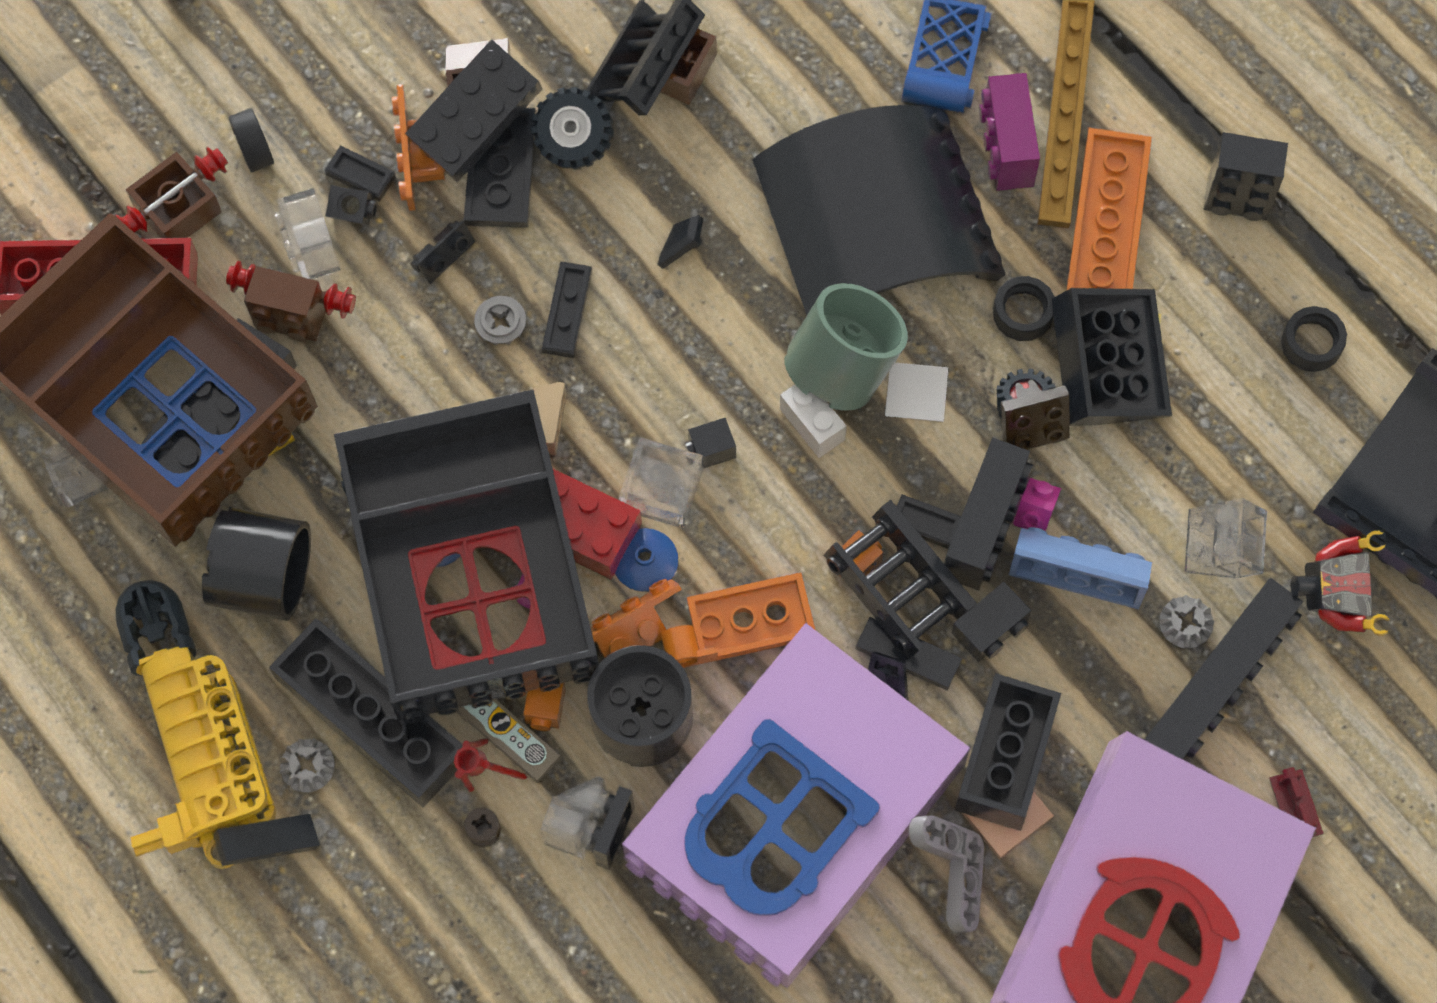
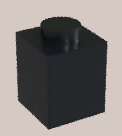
(713, 442)

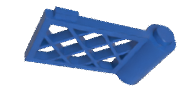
(937, 85)

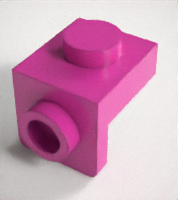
(1036, 505)

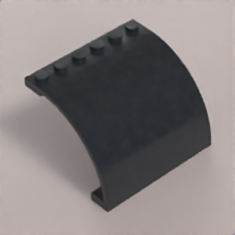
(876, 202)
(1395, 484)

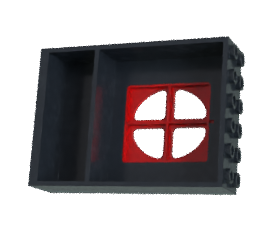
(446, 489)

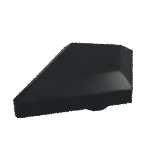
(681, 239)
(890, 671)

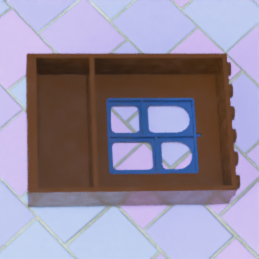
(94, 335)

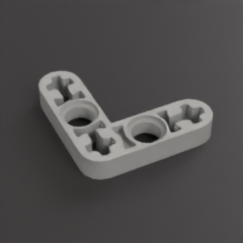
(966, 858)

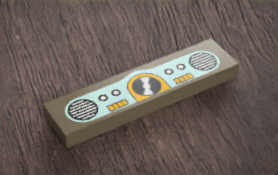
(512, 738)

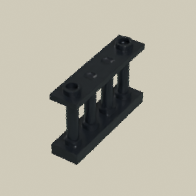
(658, 53)
(910, 549)

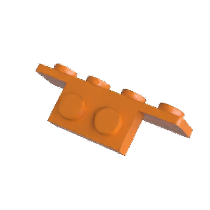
(412, 161)
(635, 621)

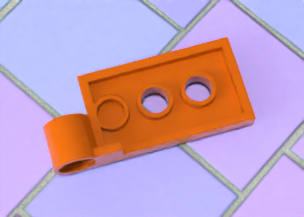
(715, 632)

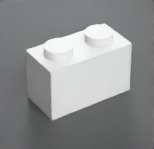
(813, 420)

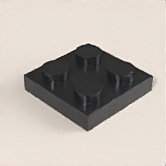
(608, 838)

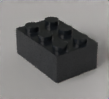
(1245, 176)

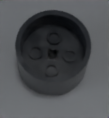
(256, 563)
(634, 679)

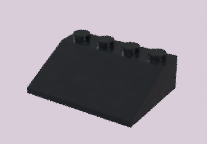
(1111, 355)

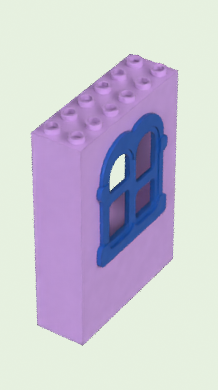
(842, 736)

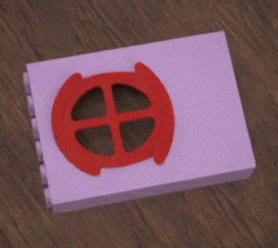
(1166, 830)

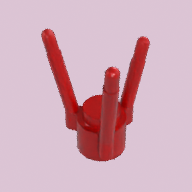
(474, 762)

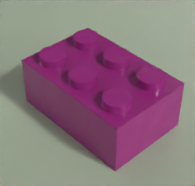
(1009, 132)

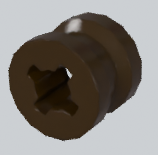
(482, 834)

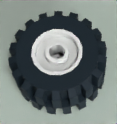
(572, 128)

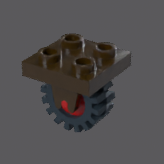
(1032, 410)

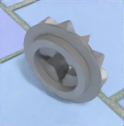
(499, 307)
(1192, 635)
(307, 780)

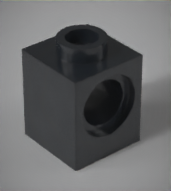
(338, 202)

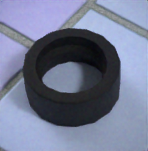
(251, 140)
(1023, 285)
(1324, 318)

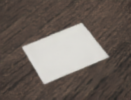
(916, 392)

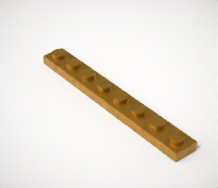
(1066, 113)

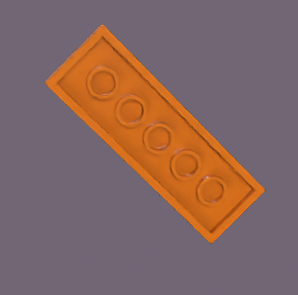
(1109, 210)

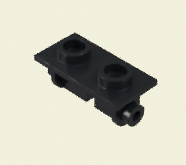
(450, 246)

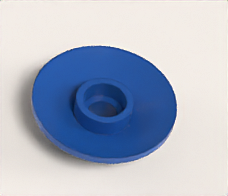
(642, 574)

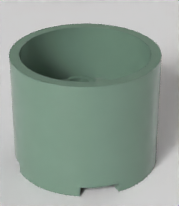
(846, 346)

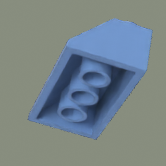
(1081, 567)

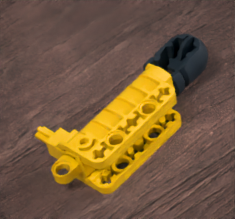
(192, 727)

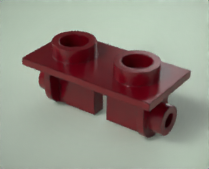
(1295, 798)

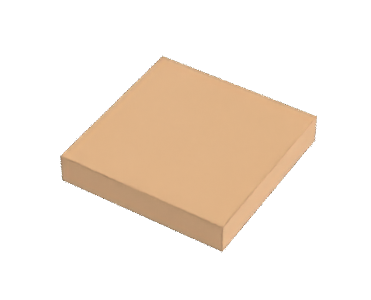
(1005, 839)

